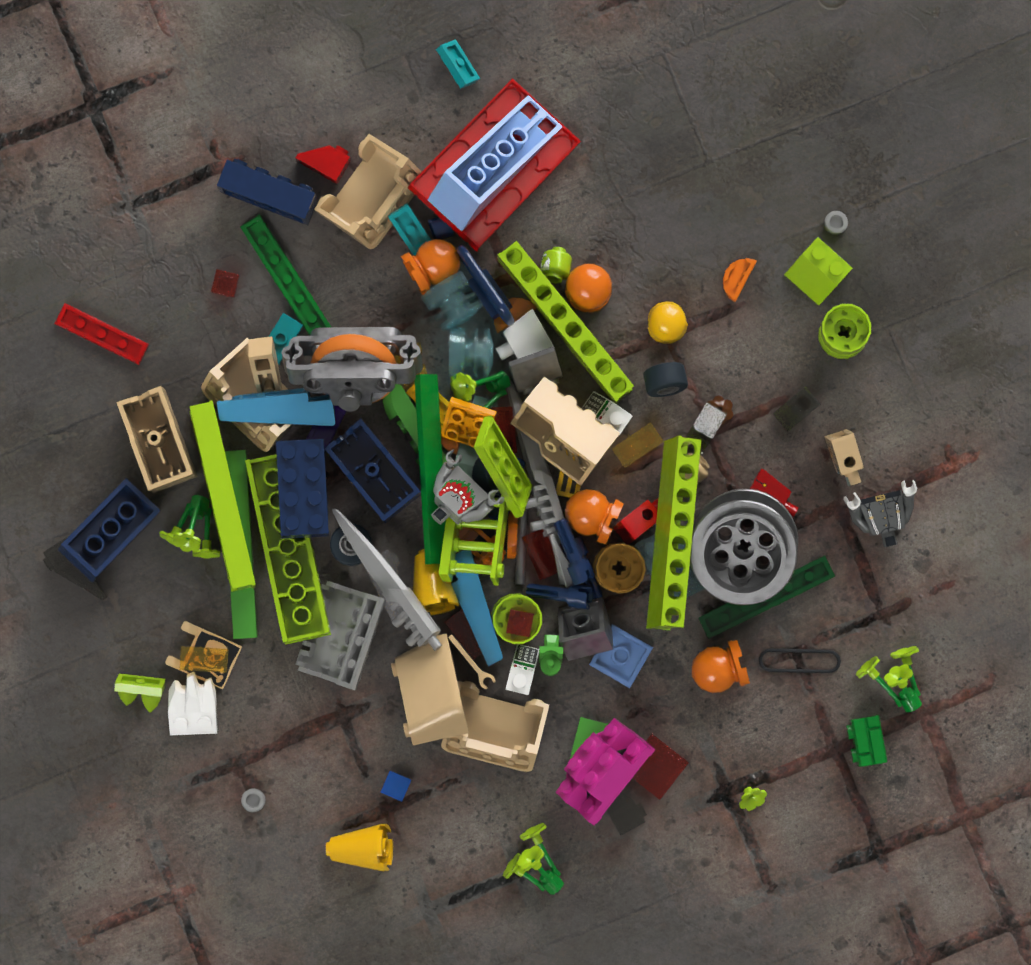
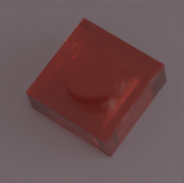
(225, 283)
(519, 623)

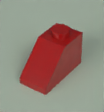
(326, 161)

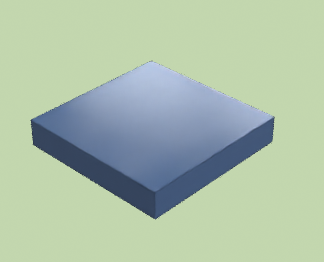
(625, 659)

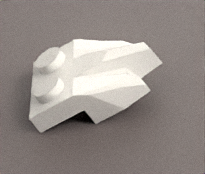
(192, 707)

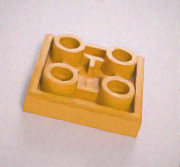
(464, 421)

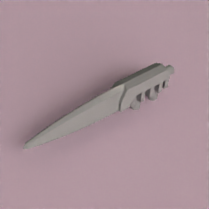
(539, 475)
(393, 588)

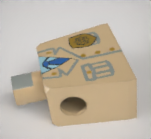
(844, 445)

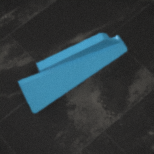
(279, 407)
(474, 605)

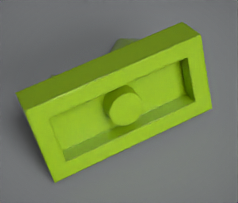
(149, 687)

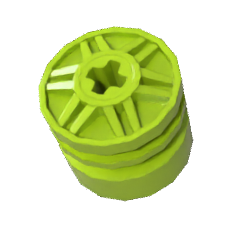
(848, 318)
(518, 602)

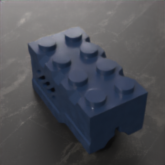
(373, 471)

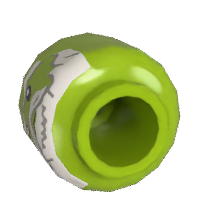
(556, 264)

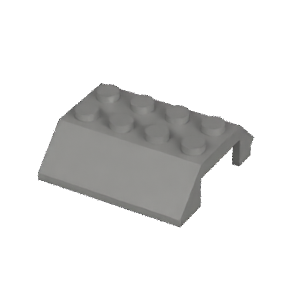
(352, 624)

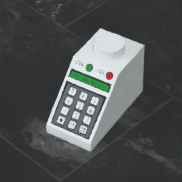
(608, 411)
(522, 669)

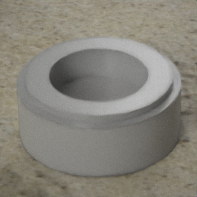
(835, 222)
(253, 800)

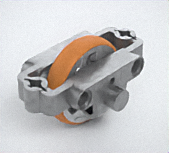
(352, 363)

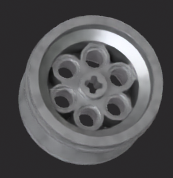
(759, 580)

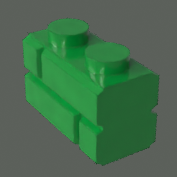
(867, 741)

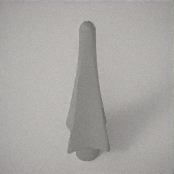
(561, 563)

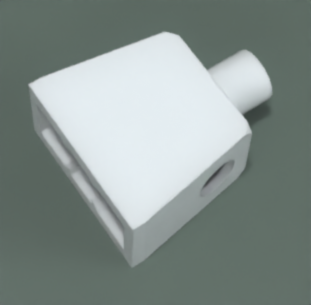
(524, 337)

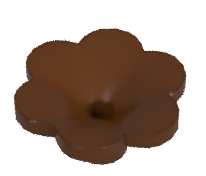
(725, 405)

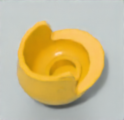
(667, 322)

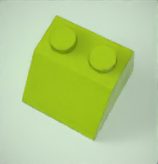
(818, 271)

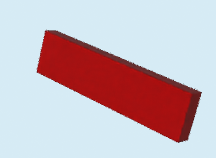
(101, 334)

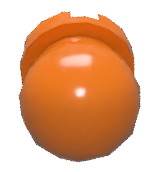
(432, 263)
(588, 288)
(591, 513)
(718, 668)

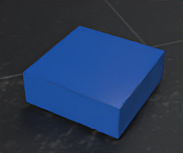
(396, 786)

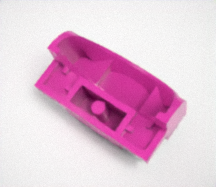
(602, 769)

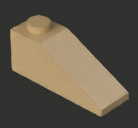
(264, 364)

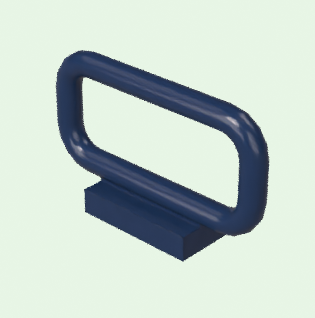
(486, 288)

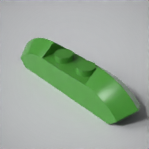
(399, 405)

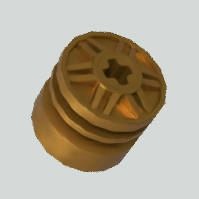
(629, 577)

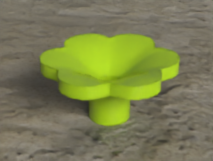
(752, 798)

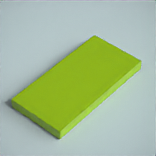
(503, 466)

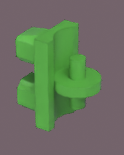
(550, 655)

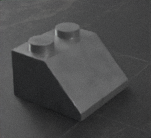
(532, 368)
(585, 631)

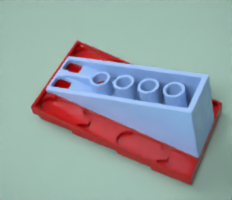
(494, 164)

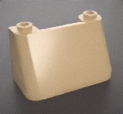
(371, 193)
(234, 378)
(430, 693)
(499, 730)

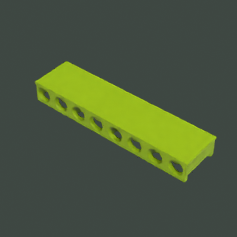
(565, 322)
(222, 496)
(670, 533)
(289, 561)

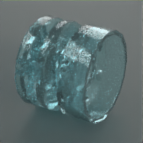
(451, 300)
(470, 352)

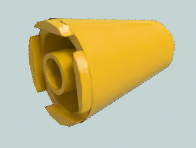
(429, 588)
(363, 848)

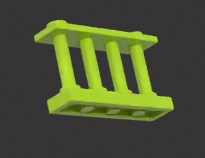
(453, 544)

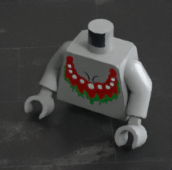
(460, 495)

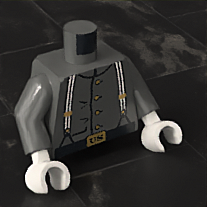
(883, 513)

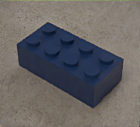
(267, 192)
(302, 488)
(109, 530)

